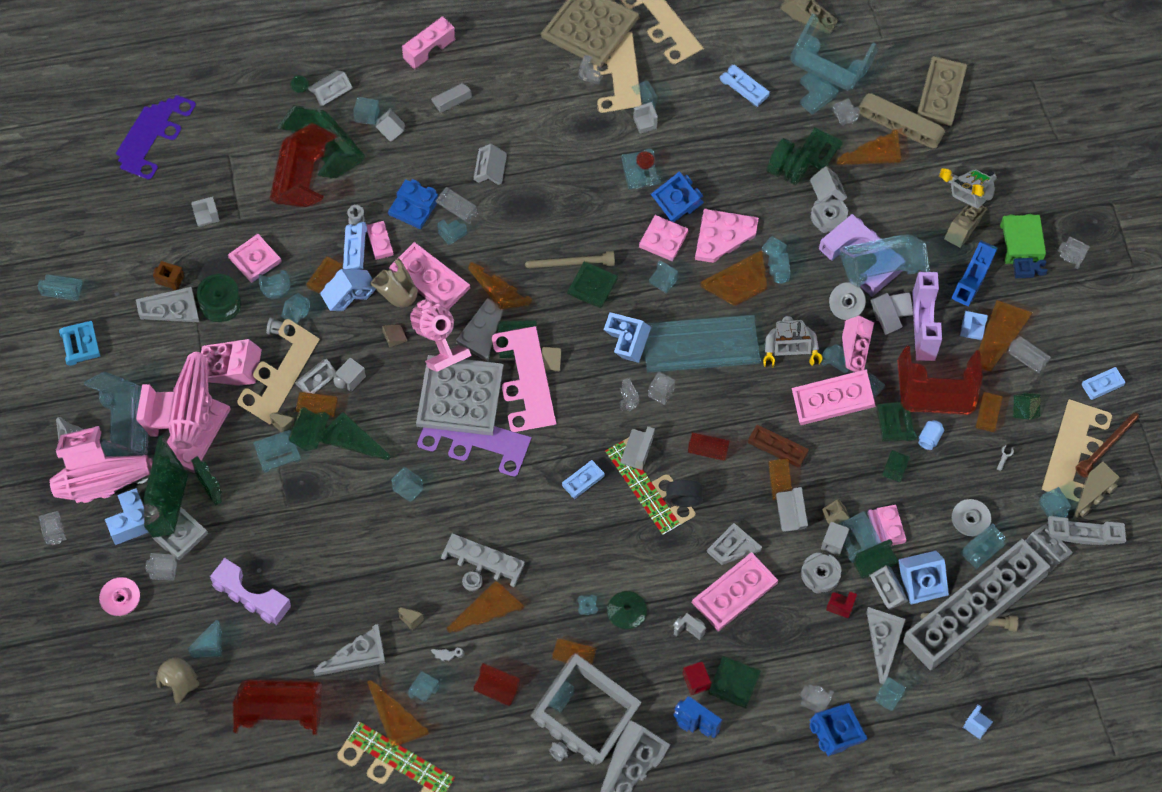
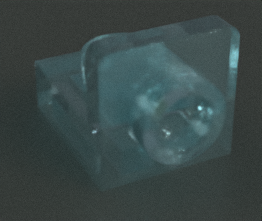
(774, 247)
(835, 357)

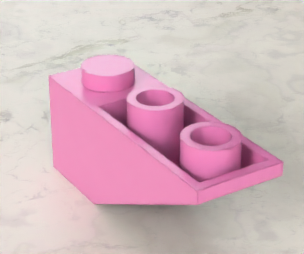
(856, 342)

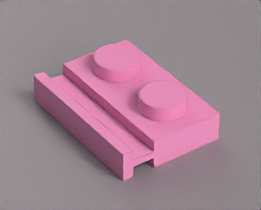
(887, 524)

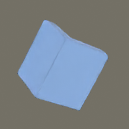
(973, 325)
(977, 723)

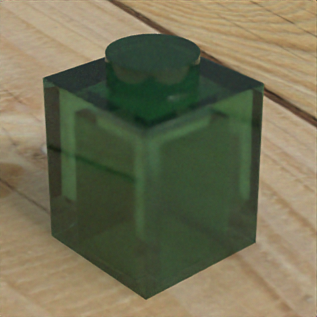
(896, 466)

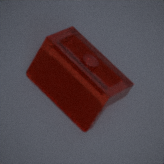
(708, 446)
(496, 684)

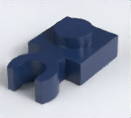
(1026, 268)

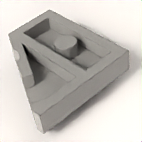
(733, 545)

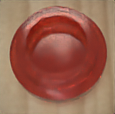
(645, 160)

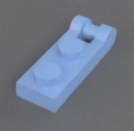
(745, 85)
(354, 246)

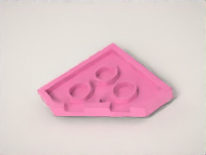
(723, 233)

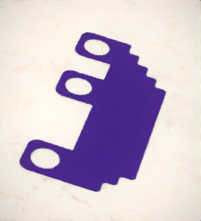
(144, 131)

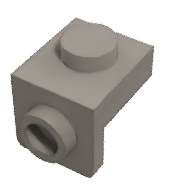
(694, 626)

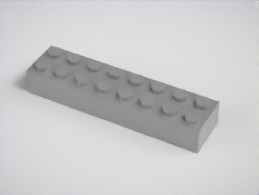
(976, 604)

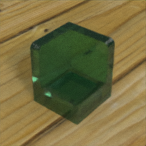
(1026, 406)

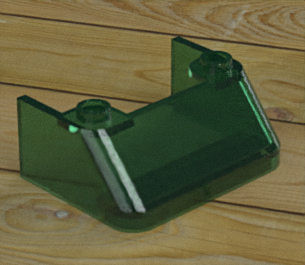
(340, 152)

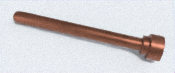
(1085, 467)

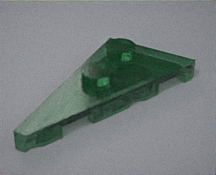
(348, 435)

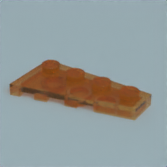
(1001, 330)

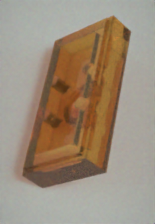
(324, 274)
(317, 403)
(988, 412)
(779, 476)
(565, 649)

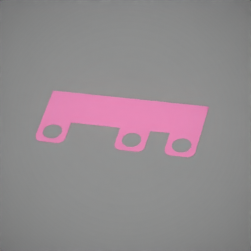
(532, 376)

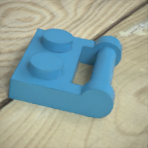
(85, 340)

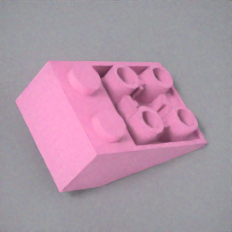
(232, 362)

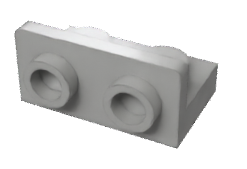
(1048, 548)

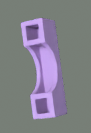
(269, 605)

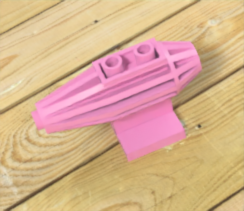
(436, 324)
(183, 409)
(91, 473)

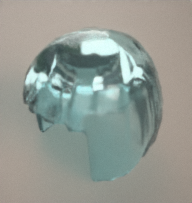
(275, 286)

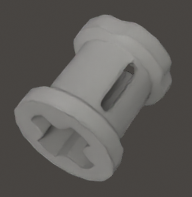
(355, 214)
(273, 327)

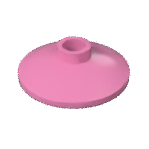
(119, 588)

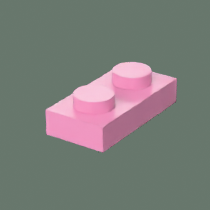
(379, 240)

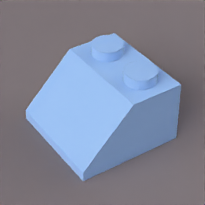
(924, 576)

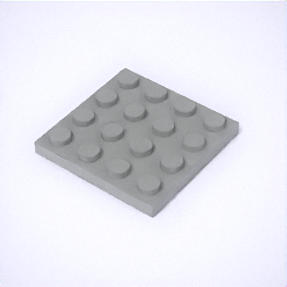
(461, 397)

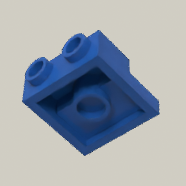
(677, 196)
(413, 203)
(693, 715)
(837, 729)

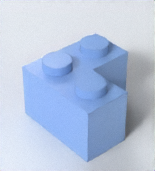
(346, 287)
(631, 335)
(131, 521)

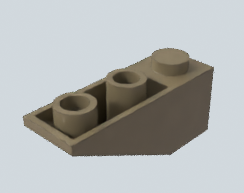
(803, 9)
(964, 224)
(1096, 485)

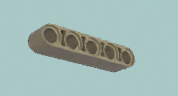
(904, 121)

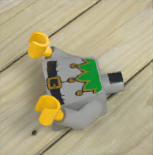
(971, 187)

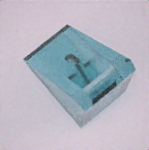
(209, 643)

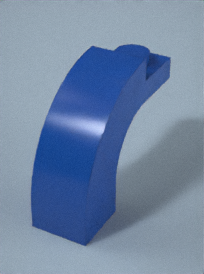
(975, 273)

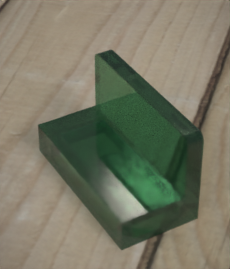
(308, 429)
(875, 558)

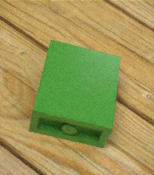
(1023, 237)

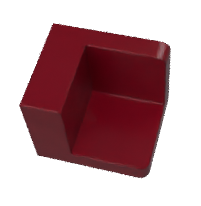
(841, 604)
(696, 678)

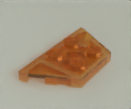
(739, 280)

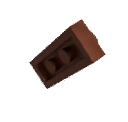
(778, 445)

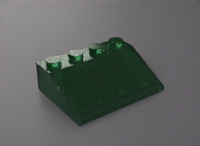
(164, 491)

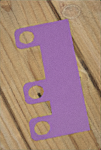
(503, 441)

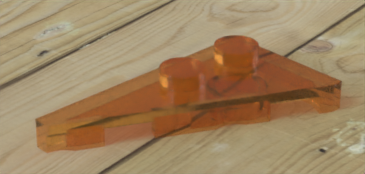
(881, 150)
(499, 291)
(491, 604)
(398, 724)

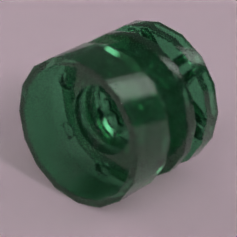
(786, 160)

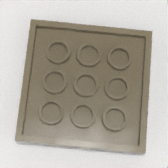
(590, 28)

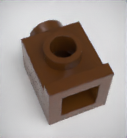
(168, 275)

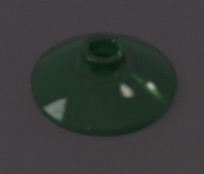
(627, 618)

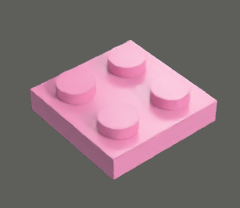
(663, 238)
(254, 258)

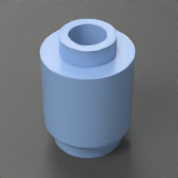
(931, 434)

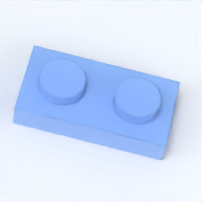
(1103, 383)
(583, 479)

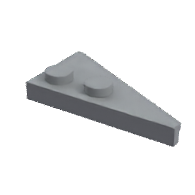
(885, 634)
(363, 652)

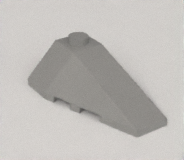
(633, 757)

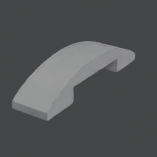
(1086, 533)

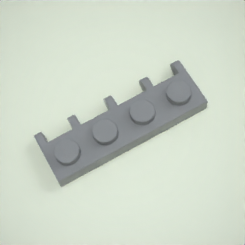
(483, 558)

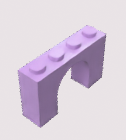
(849, 233)
(927, 333)

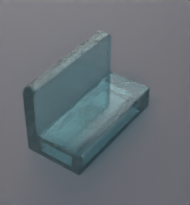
(60, 287)

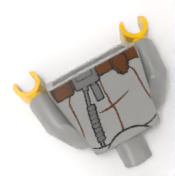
(791, 339)

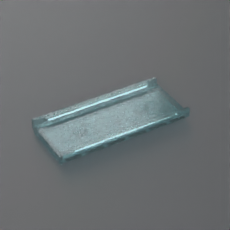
(701, 344)

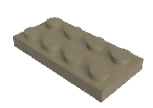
(942, 90)

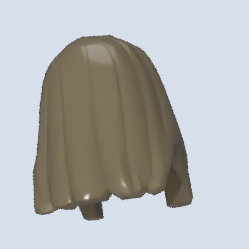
(396, 286)
(177, 675)

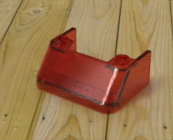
(296, 166)
(937, 394)
(277, 701)

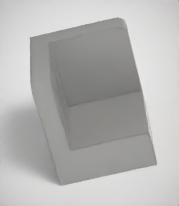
(645, 117)
(390, 125)
(205, 211)
(351, 373)
(834, 538)

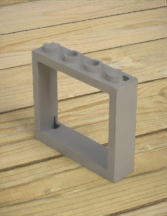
(602, 682)

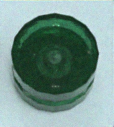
(219, 298)

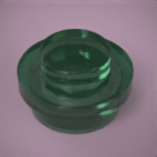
(299, 84)

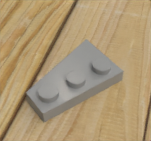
(169, 306)
(481, 328)

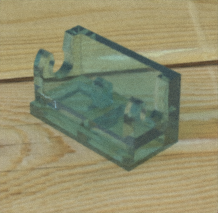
(983, 546)

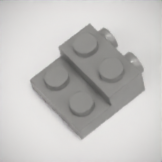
(186, 536)

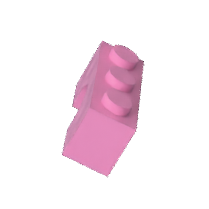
(417, 49)

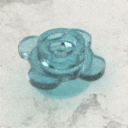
(587, 610)

